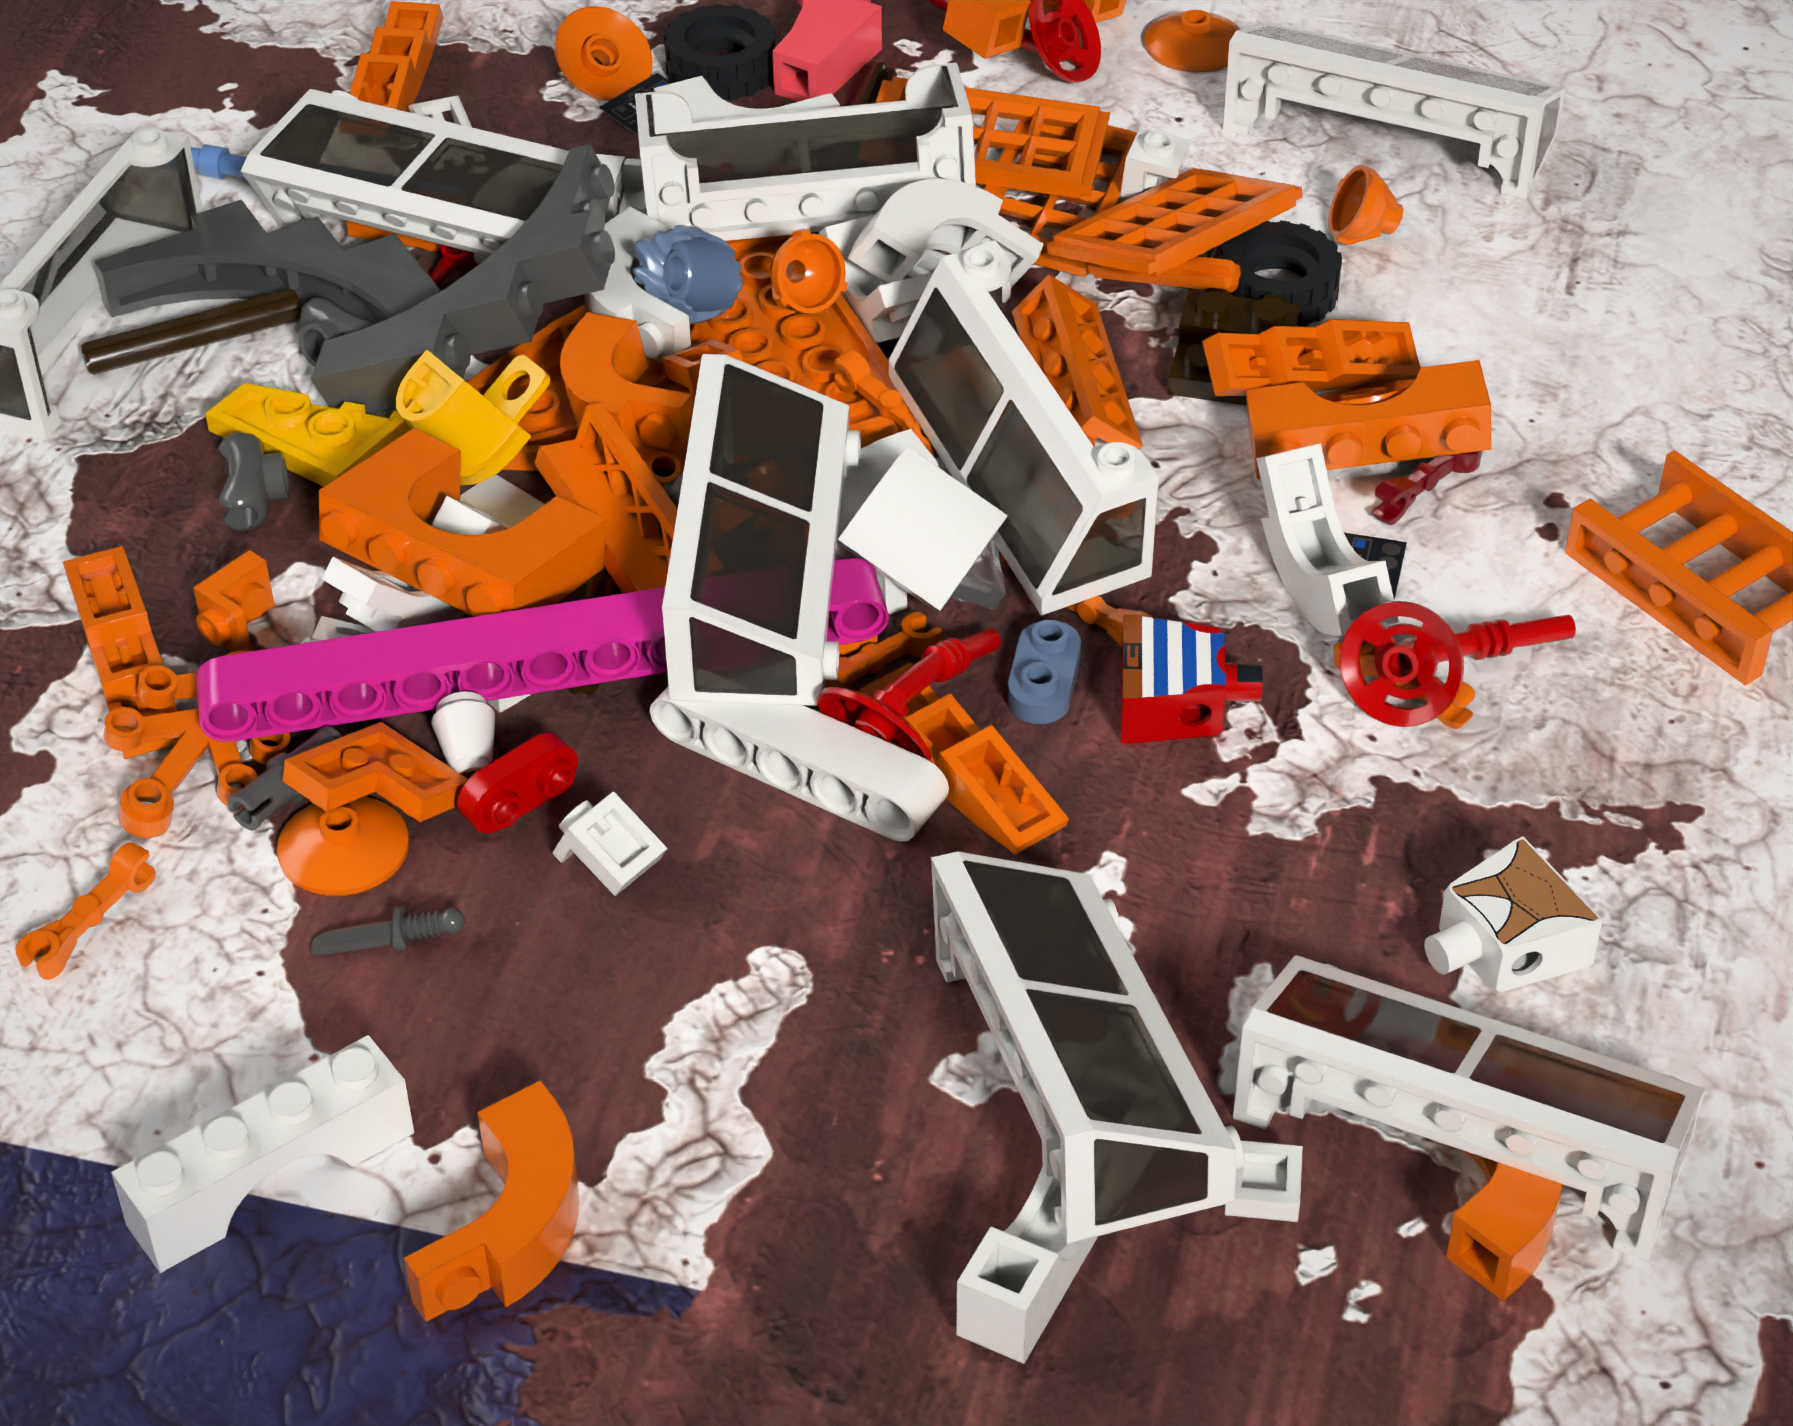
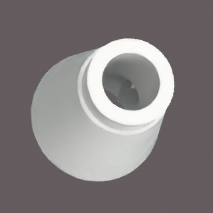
(465, 731)

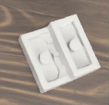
(922, 529)

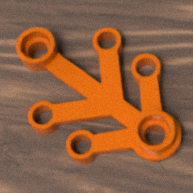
(154, 819)

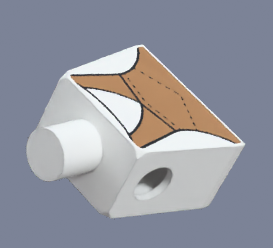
(1514, 922)

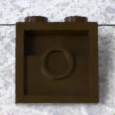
(1215, 313)

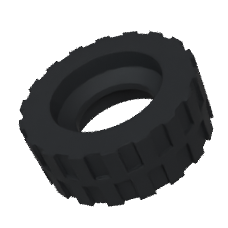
(722, 29)
(1292, 249)

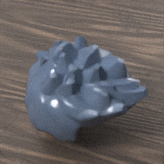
(689, 271)

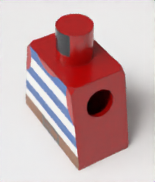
(1178, 680)

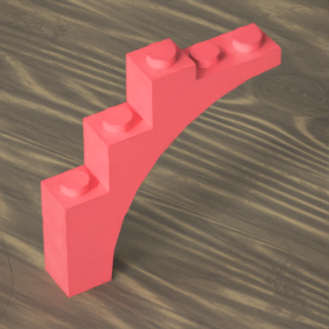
(826, 47)

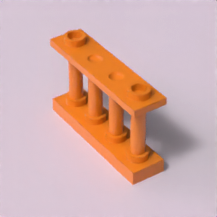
(1673, 593)

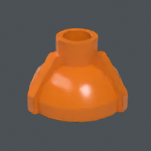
(1363, 207)
(816, 274)

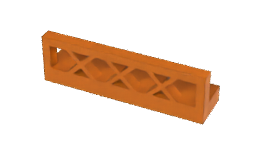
(1075, 355)
(600, 484)

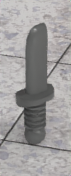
(390, 932)

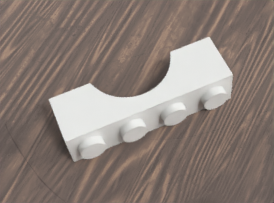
(191, 1186)
(1019, 1277)

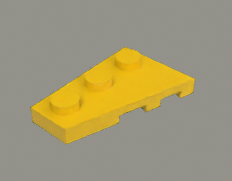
(314, 438)

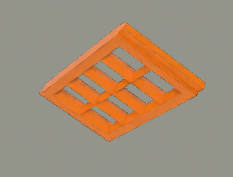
(1117, 142)
(1082, 152)
(1194, 196)

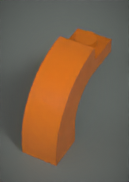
(602, 365)
(1504, 1227)
(525, 1228)

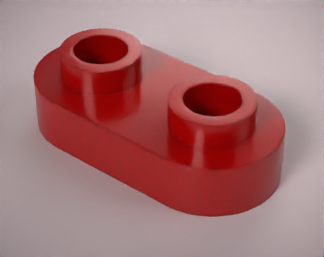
(518, 783)

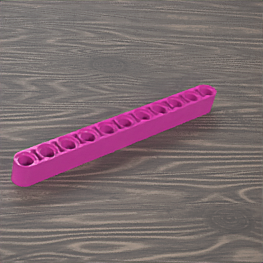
(484, 654)

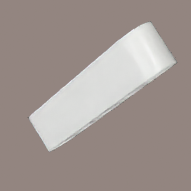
(811, 760)

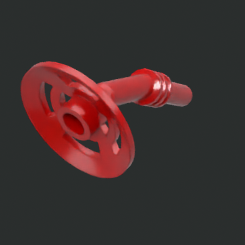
(1057, 38)
(1420, 657)
(886, 709)

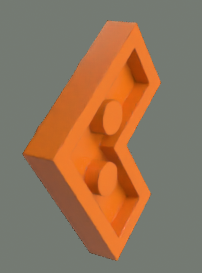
(376, 762)

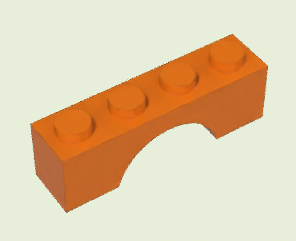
(999, 25)
(1437, 415)

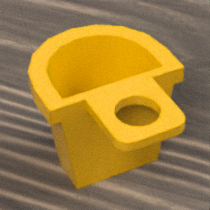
(479, 425)

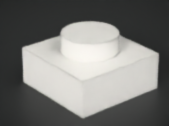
(1268, 1182)

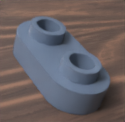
(1044, 672)

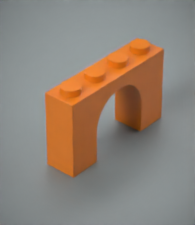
(382, 519)

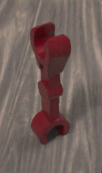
(1402, 491)

